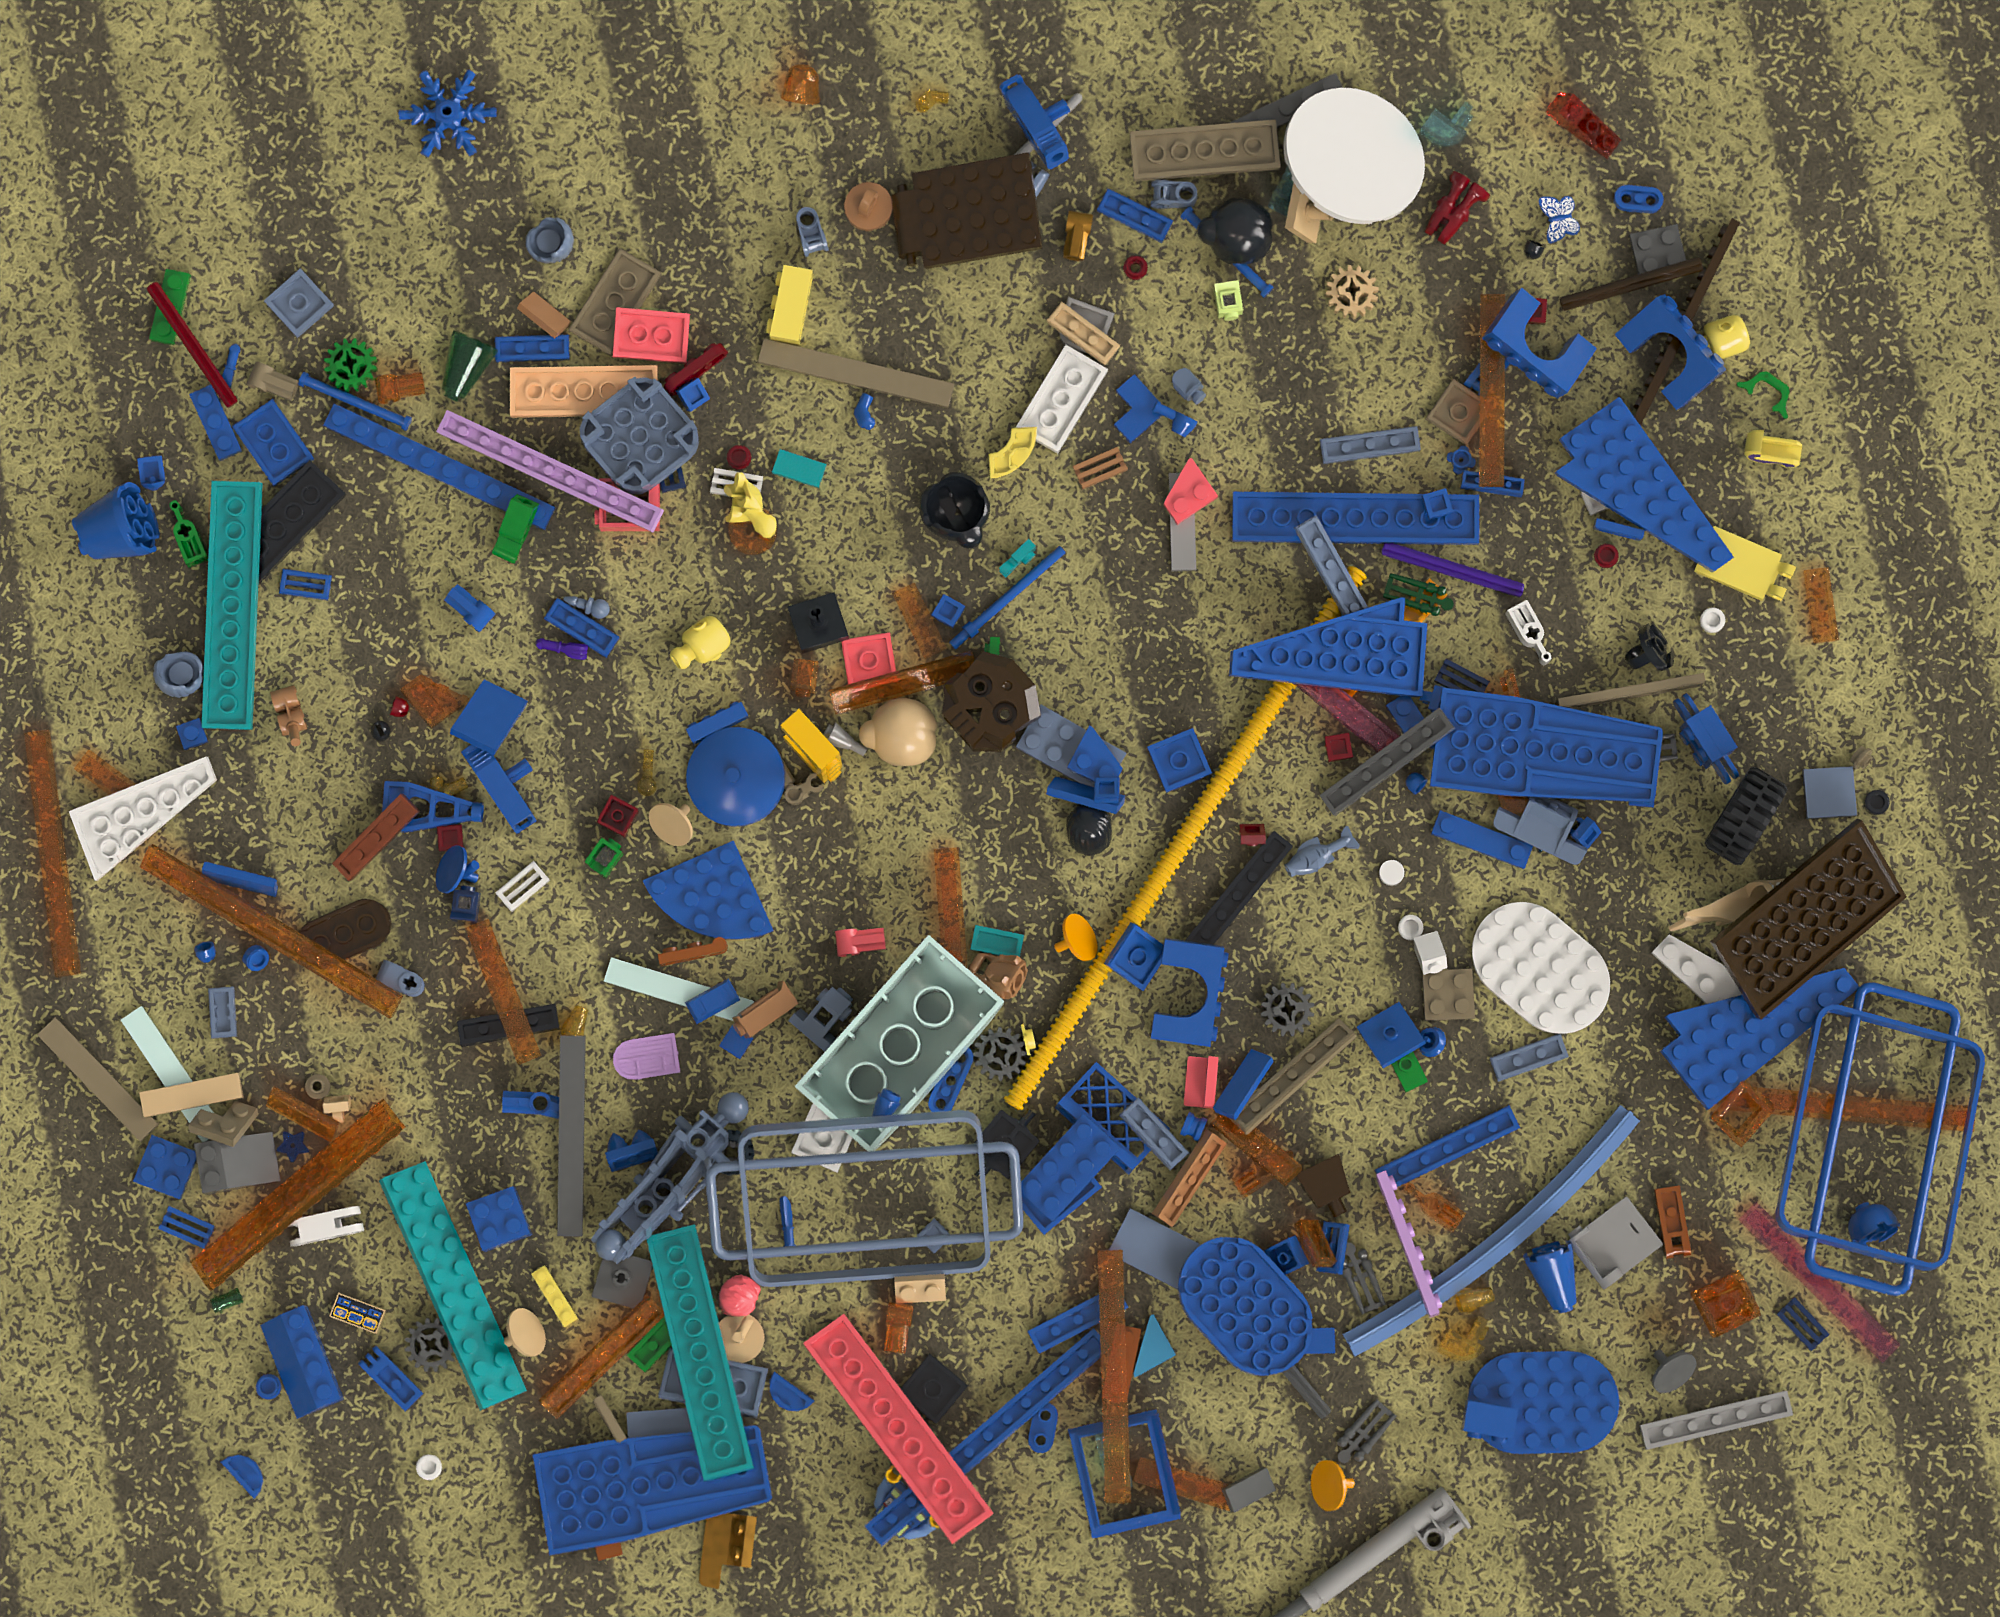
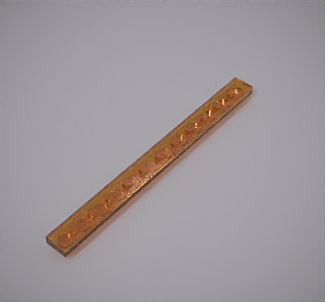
(271, 931)

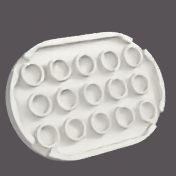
(1540, 968)

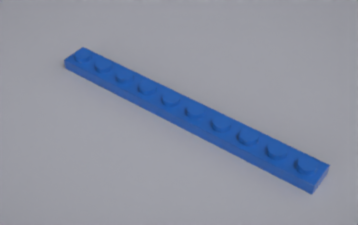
(430, 462)

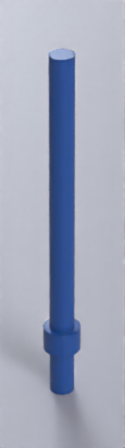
(971, 628)

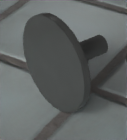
(1673, 1371)

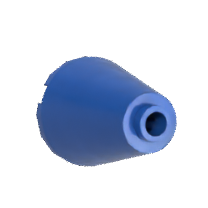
(1554, 1273)

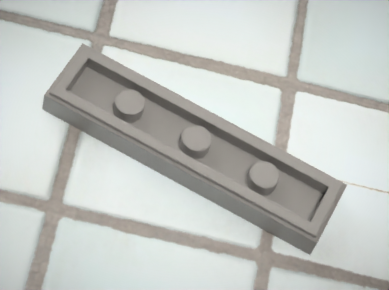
(1182, 539)

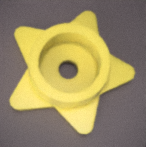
(1028, 1039)

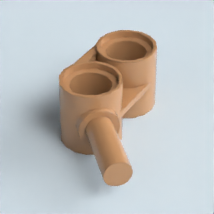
(290, 713)

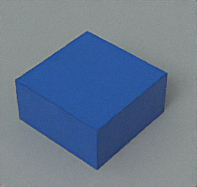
(1288, 1255)

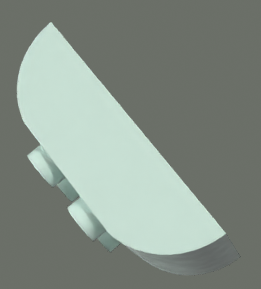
(902, 1040)

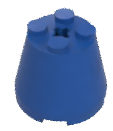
(117, 525)

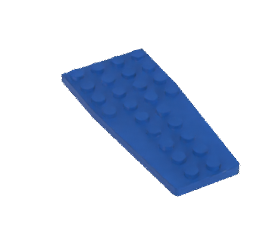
(1543, 750)
(638, 1488)

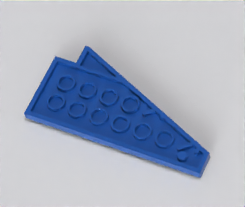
(1629, 476)

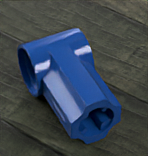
(473, 611)

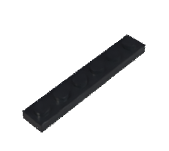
(1241, 890)

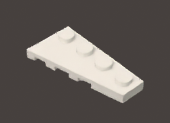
(1696, 970)

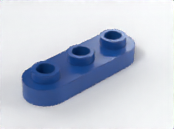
(947, 1092)

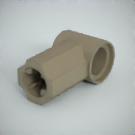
(270, 381)

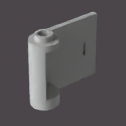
(1614, 1242)

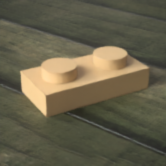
(920, 1288)

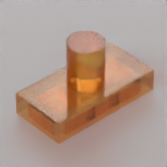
(1314, 1243)

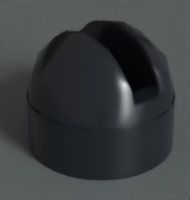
(1533, 249)
(385, 727)

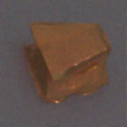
(1726, 1304)

